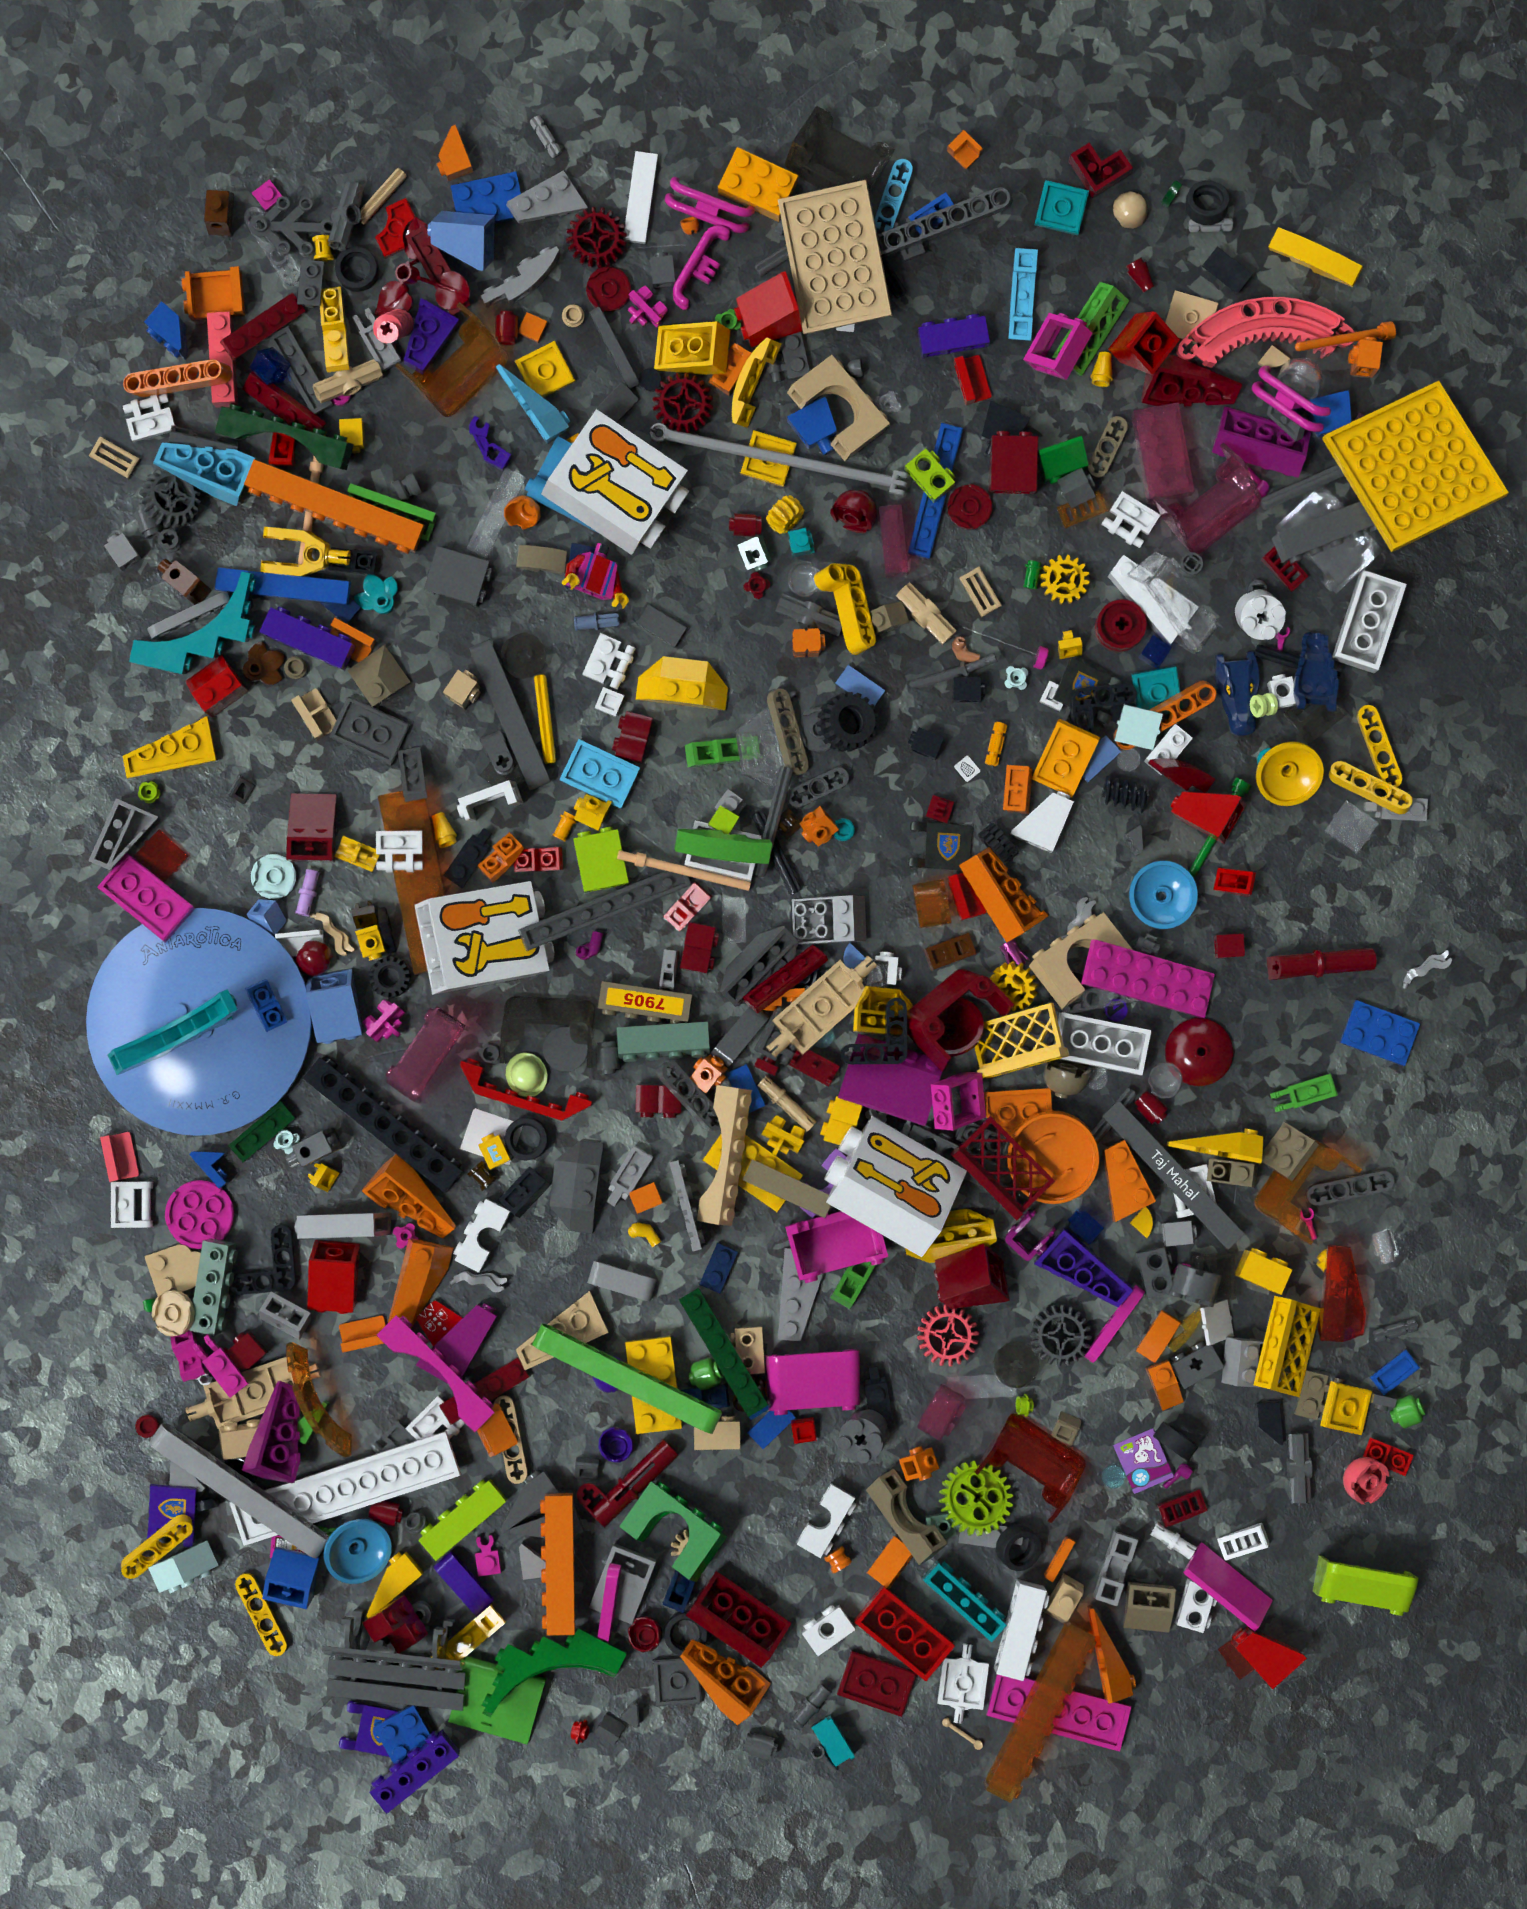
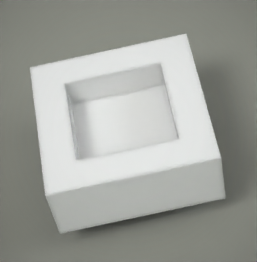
(1047, 697)
(609, 702)

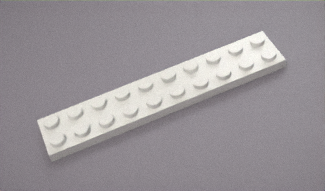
(359, 1483)

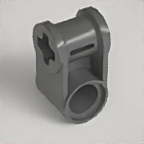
(497, 750)

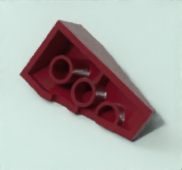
(1187, 384)

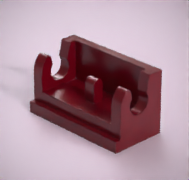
(814, 1066)

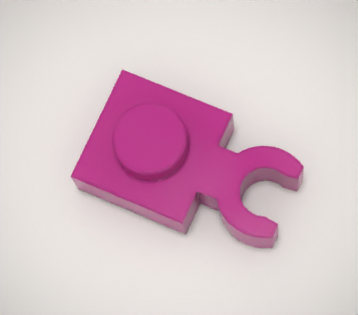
(488, 1559)

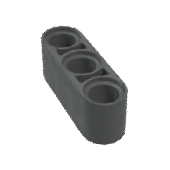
(740, 1035)

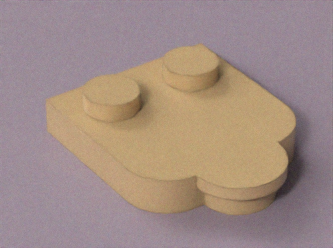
(173, 1268)

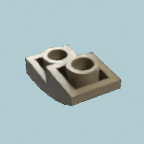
(541, 558)

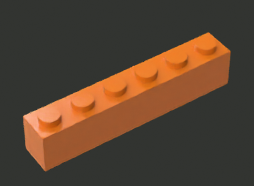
(559, 1564)

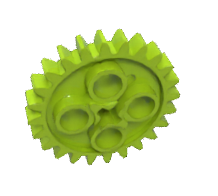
(963, 1514)

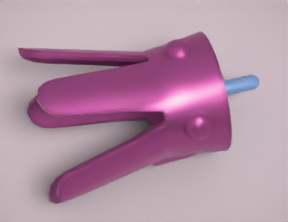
(1012, 949)

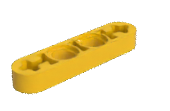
(1382, 746)
(1372, 784)
(159, 1549)
(258, 1616)

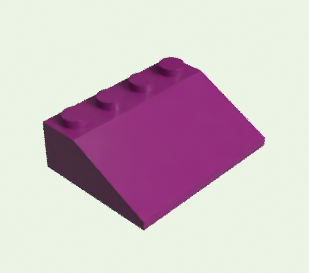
(891, 1088)

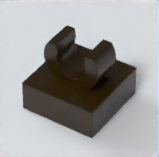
(788, 823)
(364, 916)

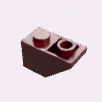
(246, 1351)

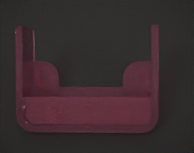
(1215, 510)
(425, 1053)

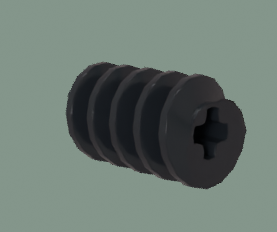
(1125, 794)

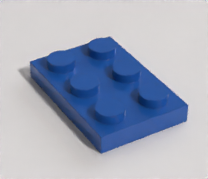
(487, 196)
(1379, 1033)
(402, 1732)

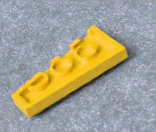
(178, 750)

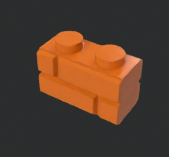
(807, 642)

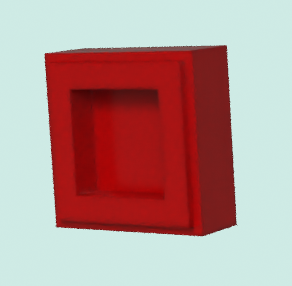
(803, 1430)

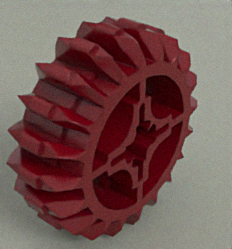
(587, 237)
(672, 401)

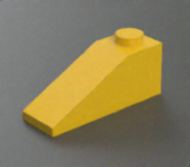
(397, 1578)

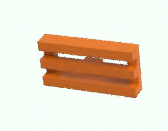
(1059, 1558)

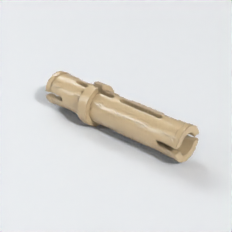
(786, 1103)

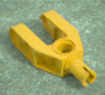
(311, 542)

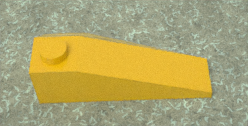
(1238, 1145)

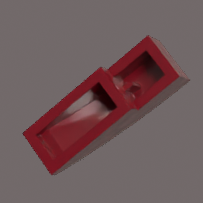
(1183, 773)

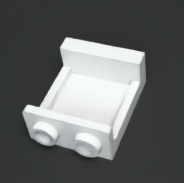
(508, 789)

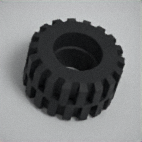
(864, 718)

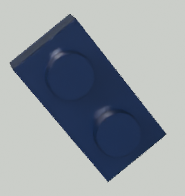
(718, 1268)

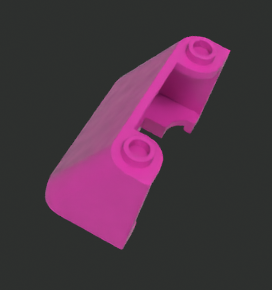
(833, 1244)
(813, 1380)

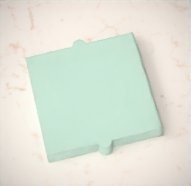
(1138, 727)

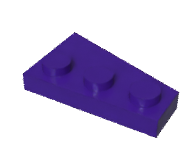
(428, 336)

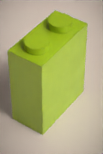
(599, 860)

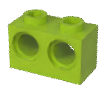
(925, 478)

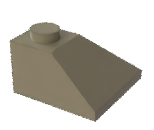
(378, 676)

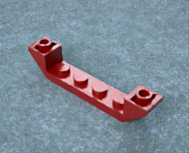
(474, 1074)

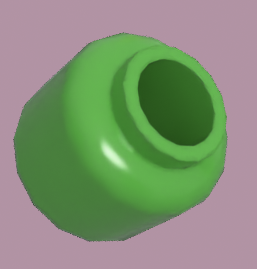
(705, 1374)
(1408, 1411)

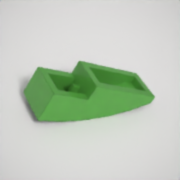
(712, 752)
(851, 1283)

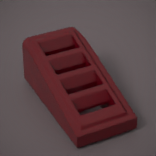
(1279, 573)
(1171, 1503)

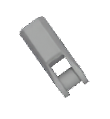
(669, 965)

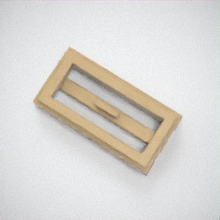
(131, 467)
(971, 594)

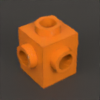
(818, 826)
(708, 1073)
(919, 1463)

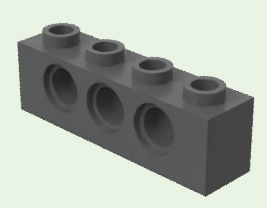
(920, 1133)

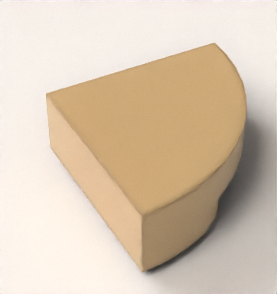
(1273, 358)

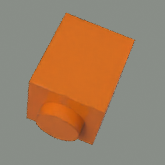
(453, 156)
(1165, 1384)

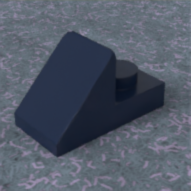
(678, 1592)

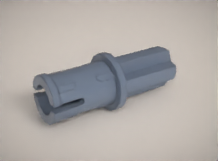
(596, 621)

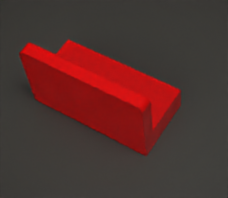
(972, 379)
(965, 898)

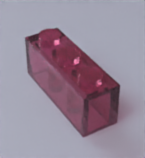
(893, 541)

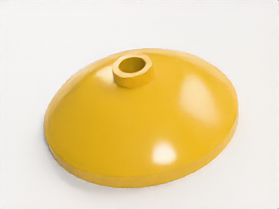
(1297, 782)

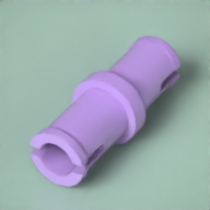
(307, 892)

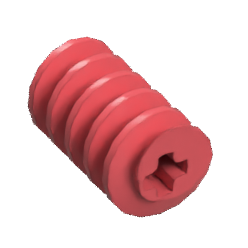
(393, 325)

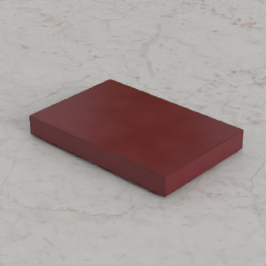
(876, 1683)

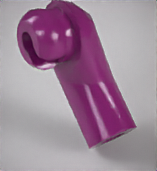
(590, 949)

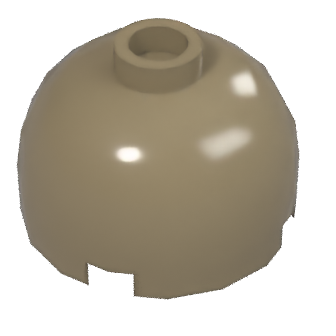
(1066, 1077)

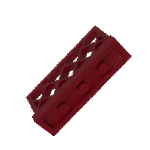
(989, 1182)

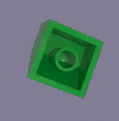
(1062, 459)

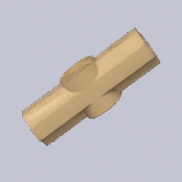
(347, 381)
(926, 613)

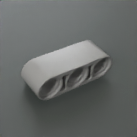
(622, 1281)

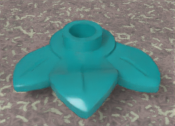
(376, 591)

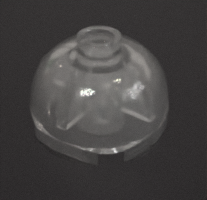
(1302, 377)

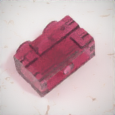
(941, 1411)

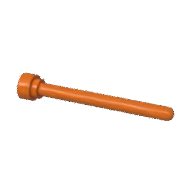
(1384, 331)

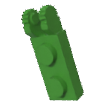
(1306, 1092)

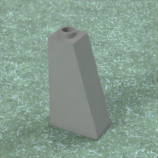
(343, 1225)

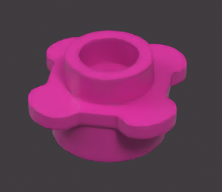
(399, 1232)

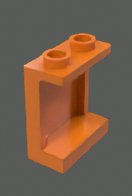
(213, 293)

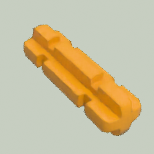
(996, 744)

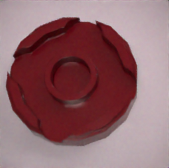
(608, 289)
(969, 507)

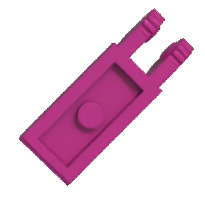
(221, 1367)

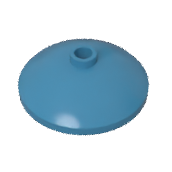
(1179, 891)
(364, 1559)

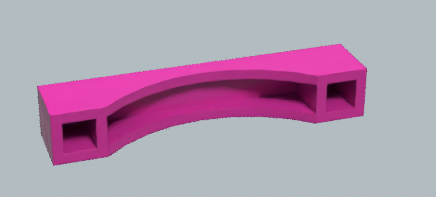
(402, 1339)

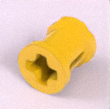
(322, 250)

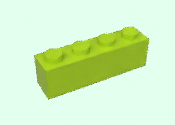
(463, 1519)

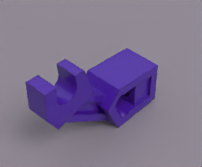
(480, 436)

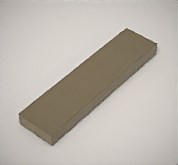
(787, 1188)

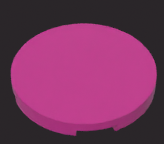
(199, 1213)

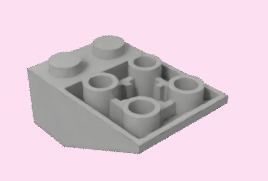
(829, 919)
(1242, 1361)
(633, 1581)

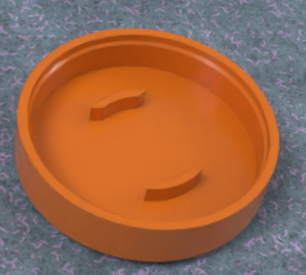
(1062, 1148)

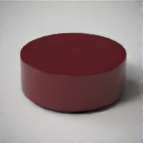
(147, 1426)

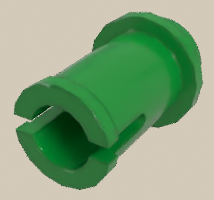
(1032, 574)

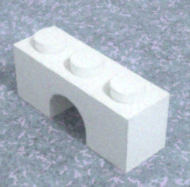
(471, 1252)
(818, 1538)

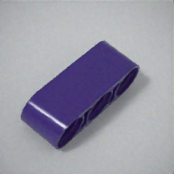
(463, 1583)

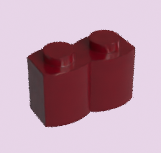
(633, 736)
(656, 1099)

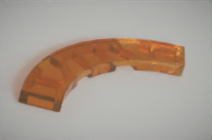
(310, 1405)

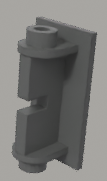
(310, 283)

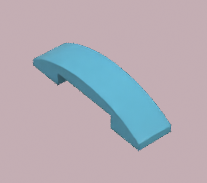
(1022, 294)

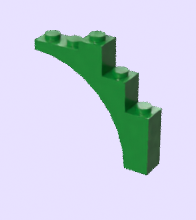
(582, 1652)

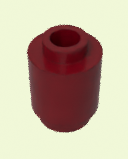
(506, 328)
(745, 525)
(1151, 1107)
(386, 1512)

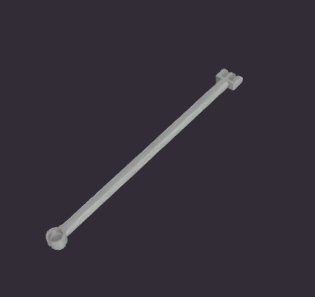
(782, 458)

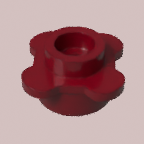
(756, 579)

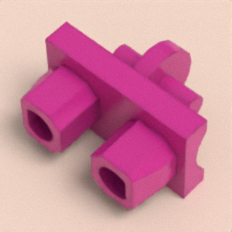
(653, 314)
(386, 1024)

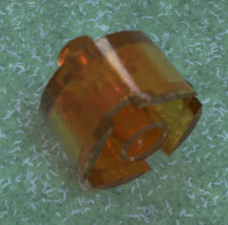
(931, 903)

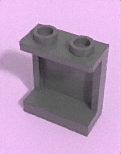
(458, 576)

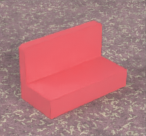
(119, 1156)

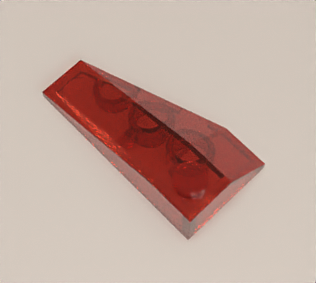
(1341, 1305)

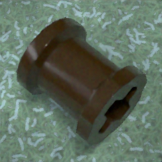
(482, 1176)

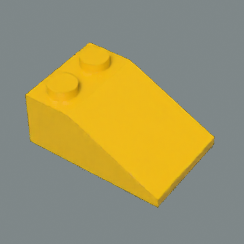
(692, 348)

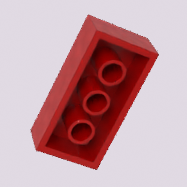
(904, 1632)

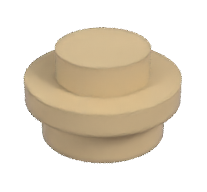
(573, 316)

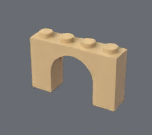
(831, 378)
(1052, 964)

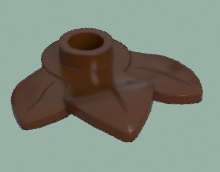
(267, 663)

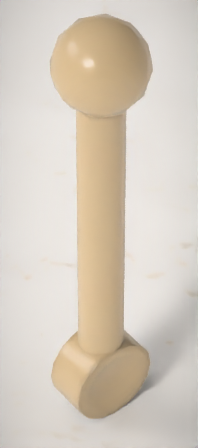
(977, 1743)

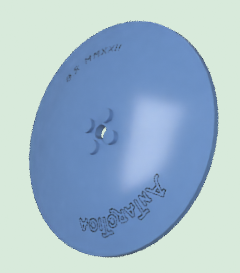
(225, 1073)

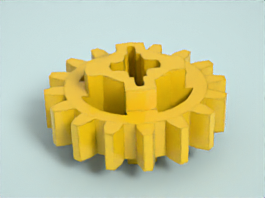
(1070, 588)
(1015, 984)

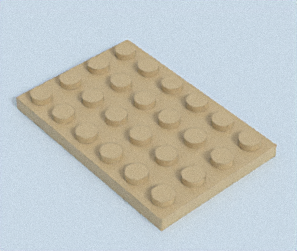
(835, 257)

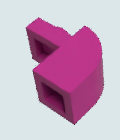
(189, 1362)

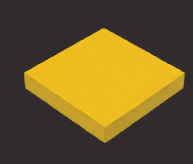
(545, 370)
(764, 470)
(1346, 1408)

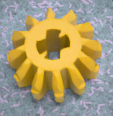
(785, 514)

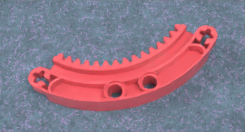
(1232, 328)

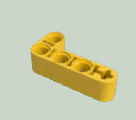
(851, 604)

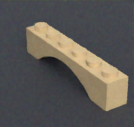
(719, 1200)

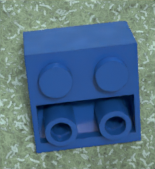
(168, 327)
(291, 1578)

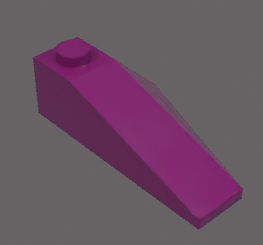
(275, 1443)

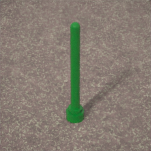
(1239, 788)

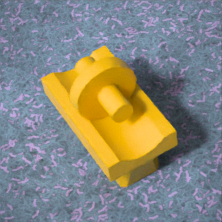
(357, 854)
(781, 1139)

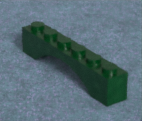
(242, 425)
(724, 1354)

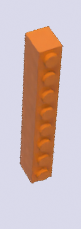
(334, 506)

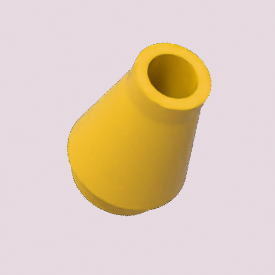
(1102, 371)
(443, 831)

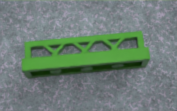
(1097, 307)
(395, 505)

